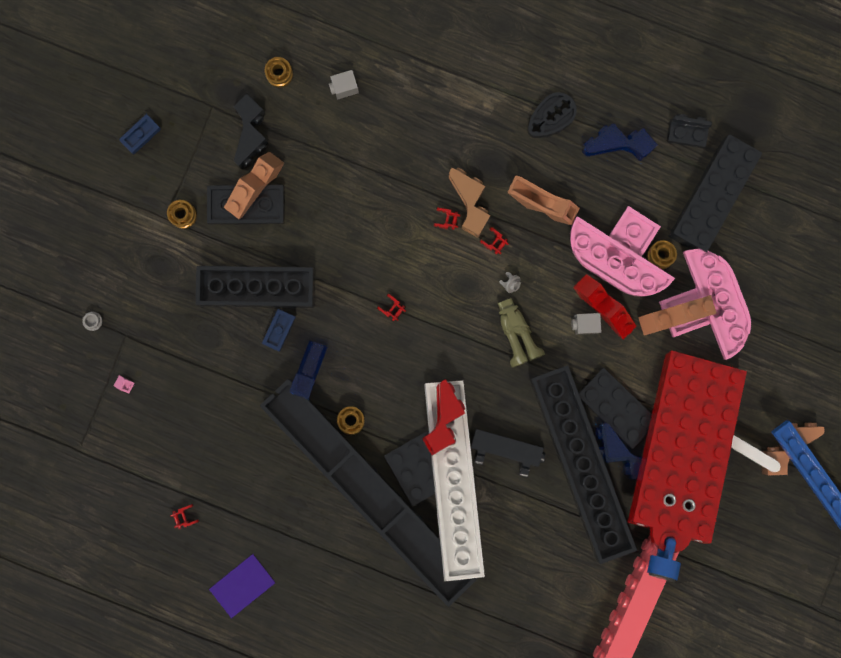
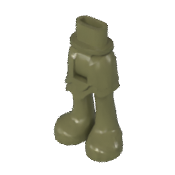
(513, 326)

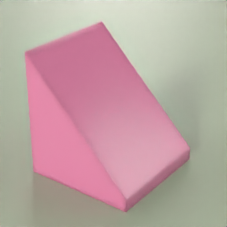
(123, 384)

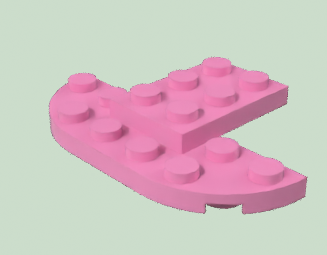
(619, 255)
(715, 278)

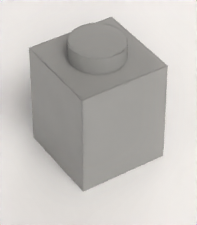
(343, 84)
(586, 323)

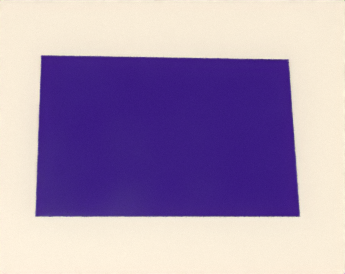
(242, 586)

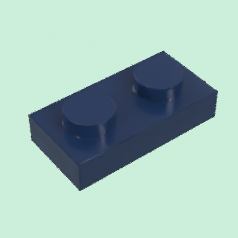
(139, 134)
(278, 330)

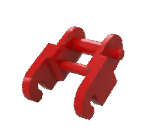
(448, 213)
(491, 246)
(388, 313)
(181, 511)

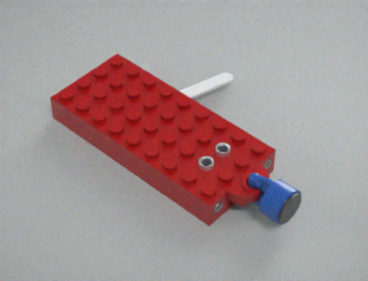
(688, 456)

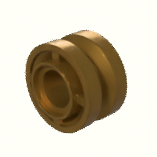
(275, 64)
(174, 209)
(667, 249)
(350, 411)

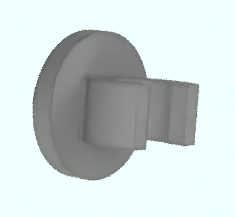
(512, 284)

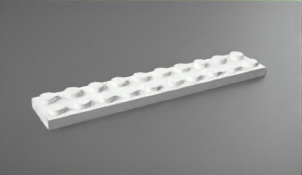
(456, 495)

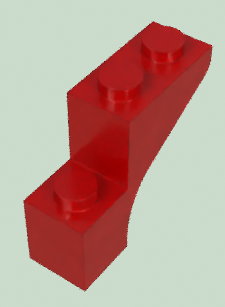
(610, 310)
(448, 410)

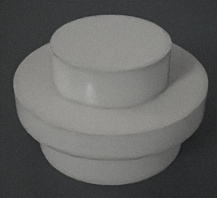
(92, 321)

